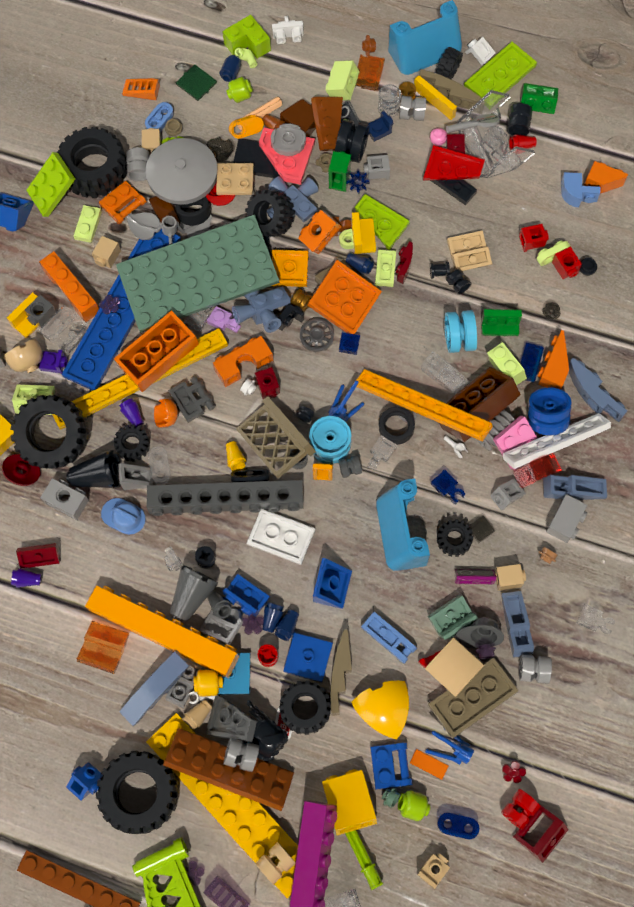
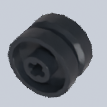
(352, 139)

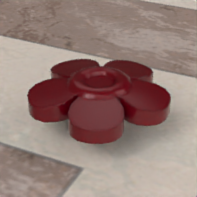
(513, 771)

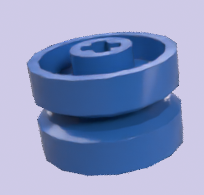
(549, 411)

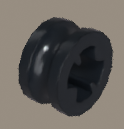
(305, 414)

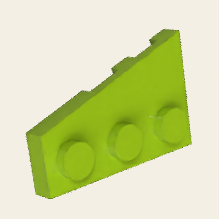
(387, 223)

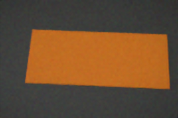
(429, 764)

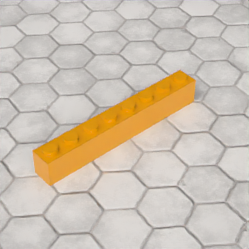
(162, 631)

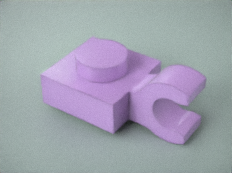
(221, 319)

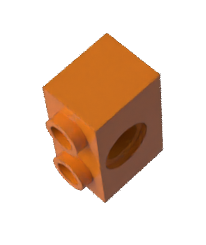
(328, 226)

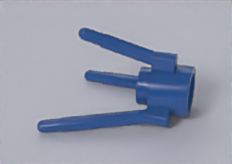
(340, 411)
(461, 750)

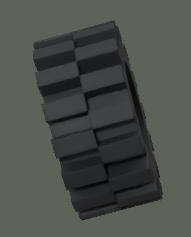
(449, 63)
(124, 434)
(449, 548)

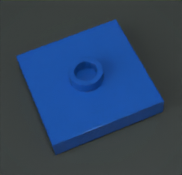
(308, 657)

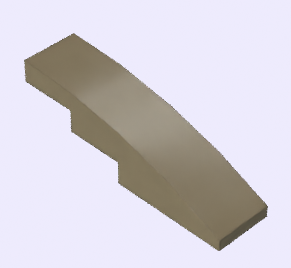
(457, 93)
(341, 666)

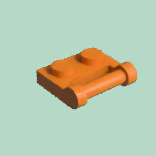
(119, 198)

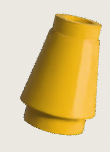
(234, 456)

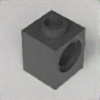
(37, 305)

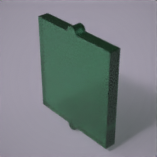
(196, 82)

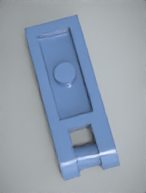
(388, 637)

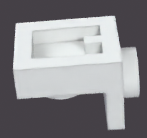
(481, 50)

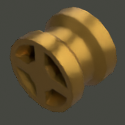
(408, 87)
(300, 300)

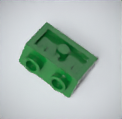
(540, 98)
(501, 322)

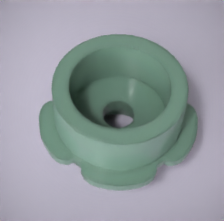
(390, 797)

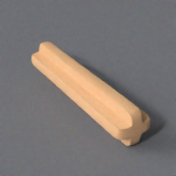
(265, 109)

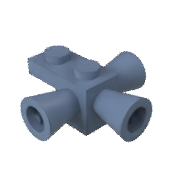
(302, 206)
(262, 307)

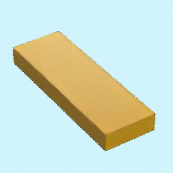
(435, 97)

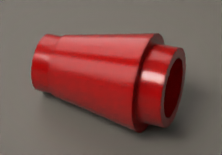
(522, 141)

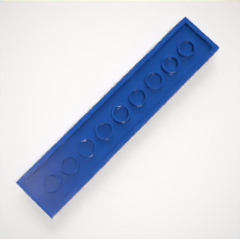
(108, 331)

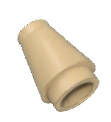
(197, 715)

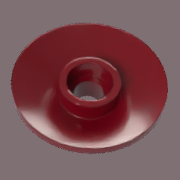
(20, 471)

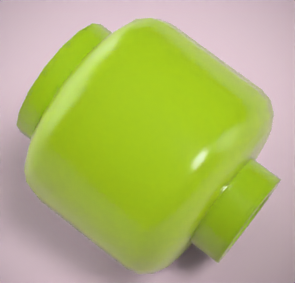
(239, 89)
(413, 805)

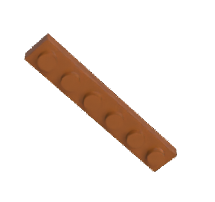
(72, 882)

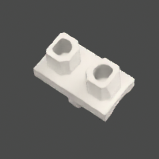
(287, 29)

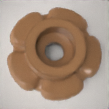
(547, 555)

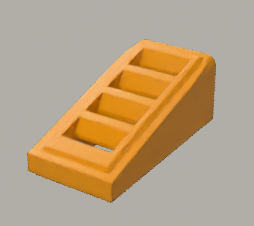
(322, 471)

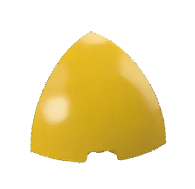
(384, 708)

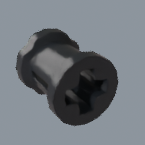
(439, 270)

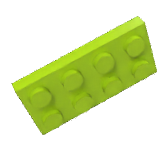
(501, 71)

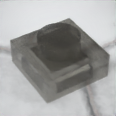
(481, 529)

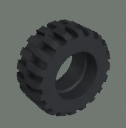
(91, 142)
(25, 425)
(109, 793)

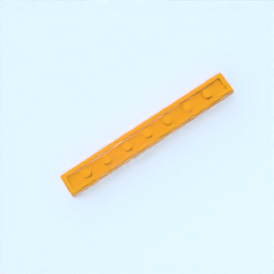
(424, 405)

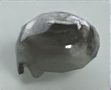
(221, 149)

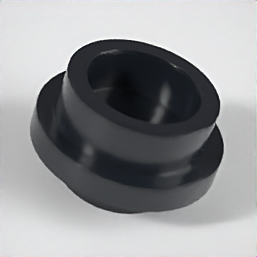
(588, 266)

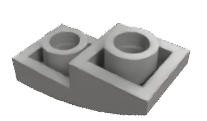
(179, 692)

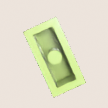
(342, 79)
(506, 363)

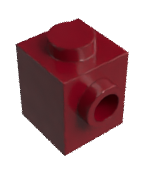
(267, 383)

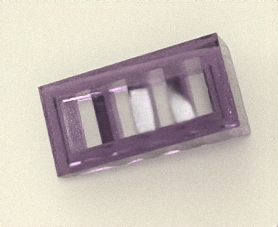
(218, 880)

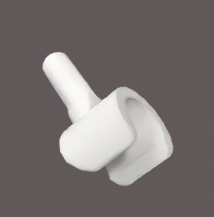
(457, 447)
(199, 699)

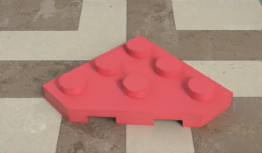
(288, 167)

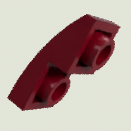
(405, 262)

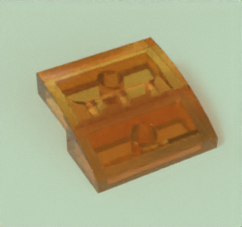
(103, 647)

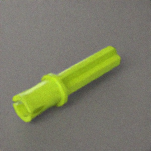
(368, 868)

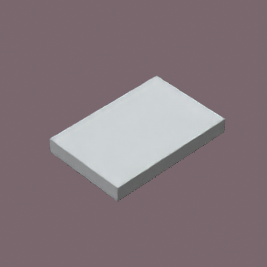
(281, 536)

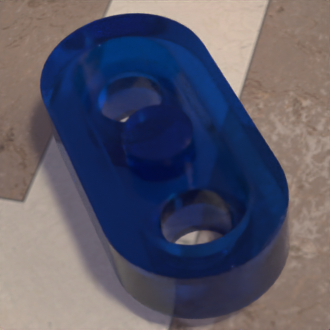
(457, 826)

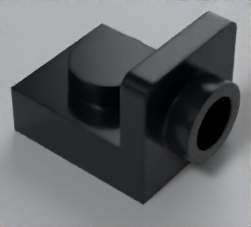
(288, 315)

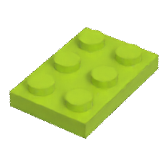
(50, 184)

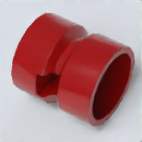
(524, 802)

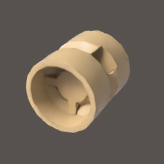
(269, 868)

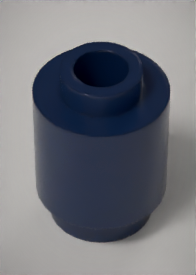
(230, 68)

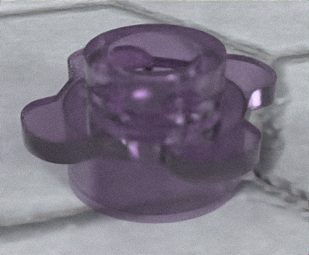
(485, 651)

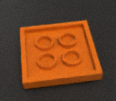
(344, 298)

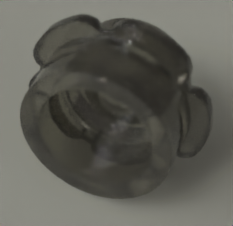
(554, 307)

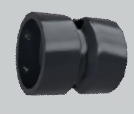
(520, 118)

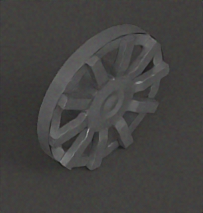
(317, 335)

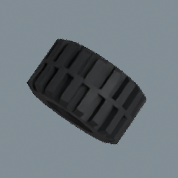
(282, 212)
(305, 689)

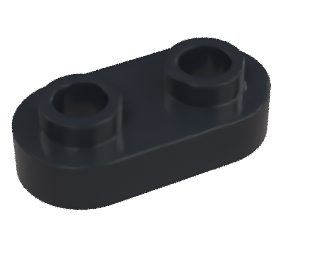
(250, 475)

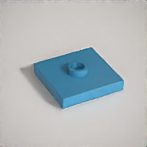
(239, 679)

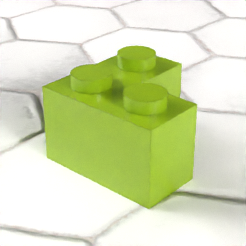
(247, 34)

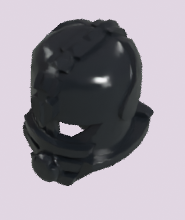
(267, 735)

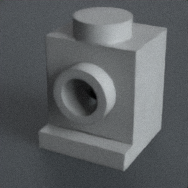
(377, 167)

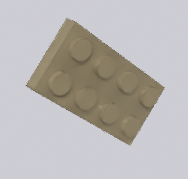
(476, 700)

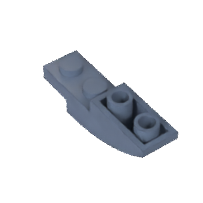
(588, 386)

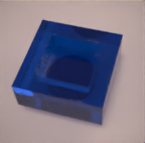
(349, 343)

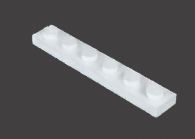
(549, 444)

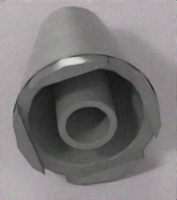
(190, 593)

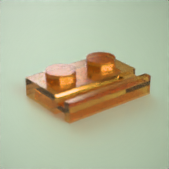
(370, 72)

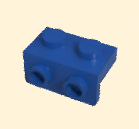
(246, 595)

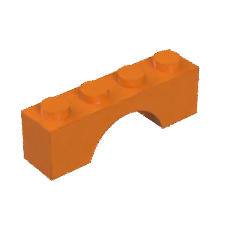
(70, 286)

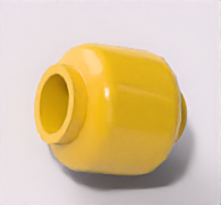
(207, 683)

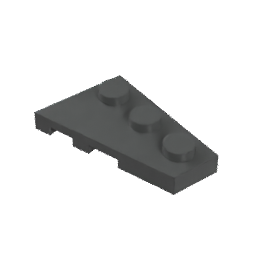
(230, 721)

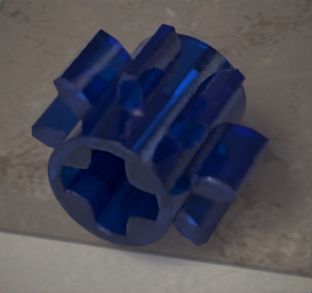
(359, 177)

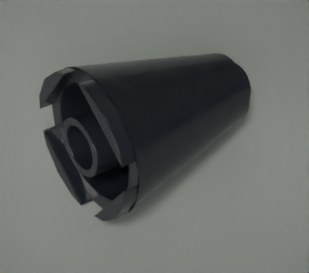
(96, 472)

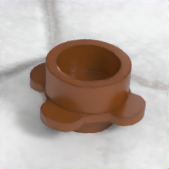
(369, 45)

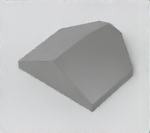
(222, 628)

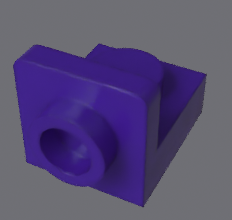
(53, 362)

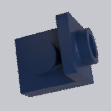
(380, 127)

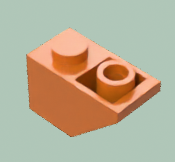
(605, 177)

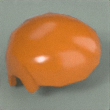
(165, 413)

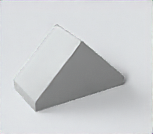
(134, 476)

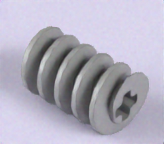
(499, 423)

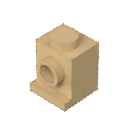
(428, 876)

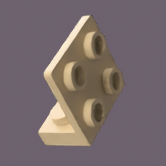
(235, 179)

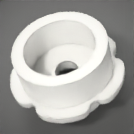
(248, 387)

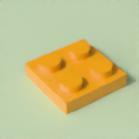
(291, 267)

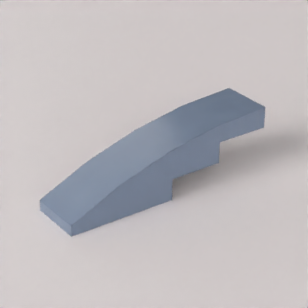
(154, 688)

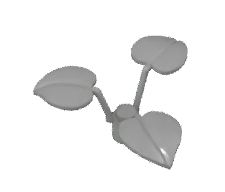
(145, 224)

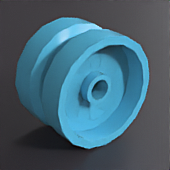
(460, 331)
(331, 429)

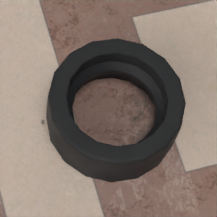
(197, 217)
(397, 411)

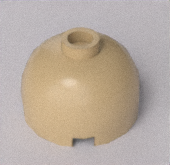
(25, 357)

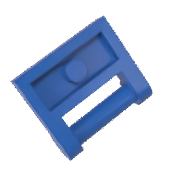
(384, 769)

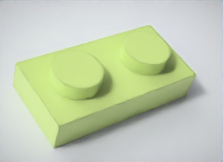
(87, 223)
(385, 268)

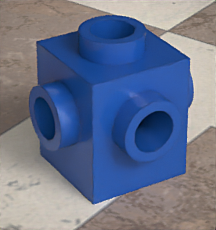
(84, 781)

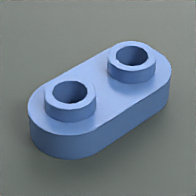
(157, 118)

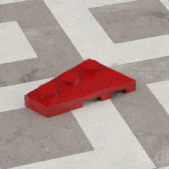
(452, 165)

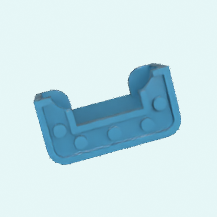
(425, 44)
(400, 549)

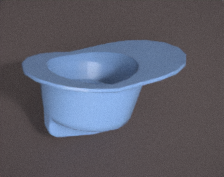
(123, 516)

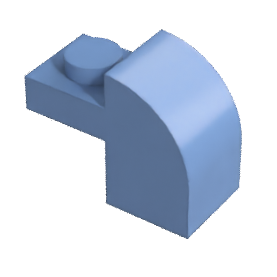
(574, 192)

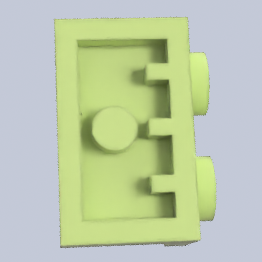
(26, 392)

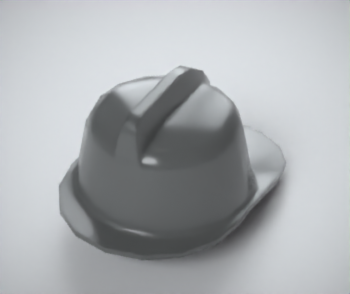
(480, 633)

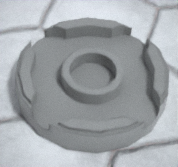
(288, 139)

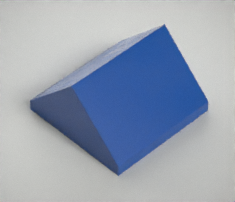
(331, 584)

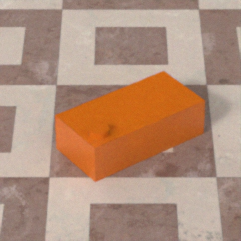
(156, 351)

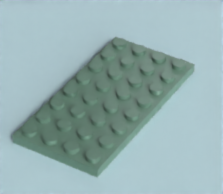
(198, 272)

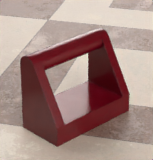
(548, 840)

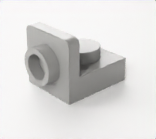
(507, 494)

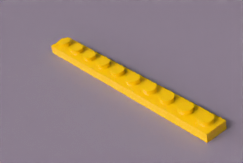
(124, 386)

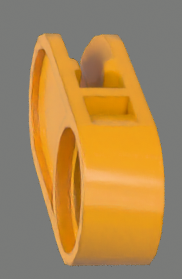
(250, 125)

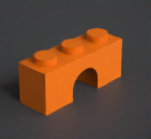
(254, 351)

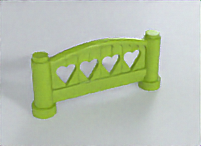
(169, 863)

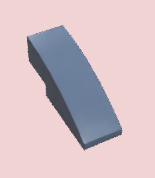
(575, 486)
(517, 624)

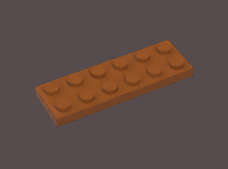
(205, 759)

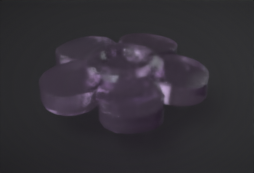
(110, 304)
(252, 624)
(193, 873)

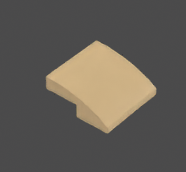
(469, 251)
(454, 667)

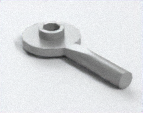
(486, 120)

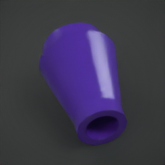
(131, 412)
(25, 578)

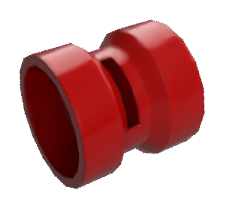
(267, 652)

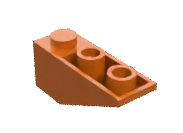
(557, 367)

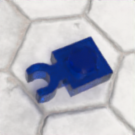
(446, 484)

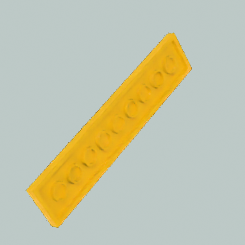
(241, 817)

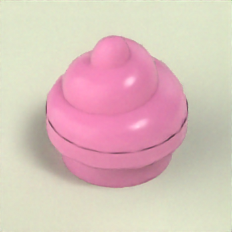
(438, 136)

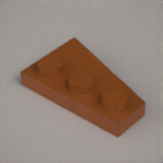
(327, 120)

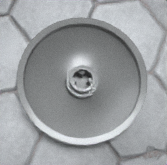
(181, 171)

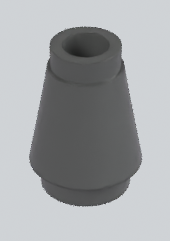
(219, 605)

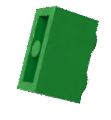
(339, 171)

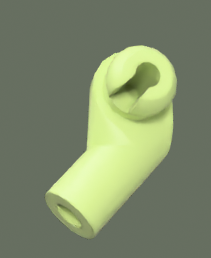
(246, 55)

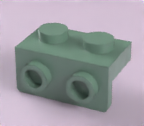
(452, 617)

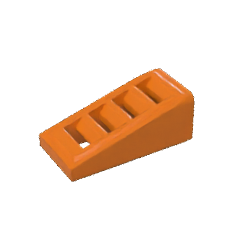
(144, 94)

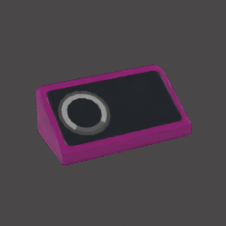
(475, 576)

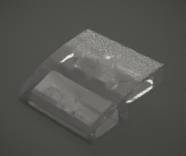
(65, 329)

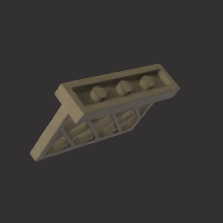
(283, 425)

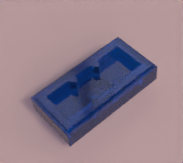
(531, 360)

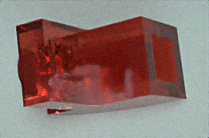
(537, 470)

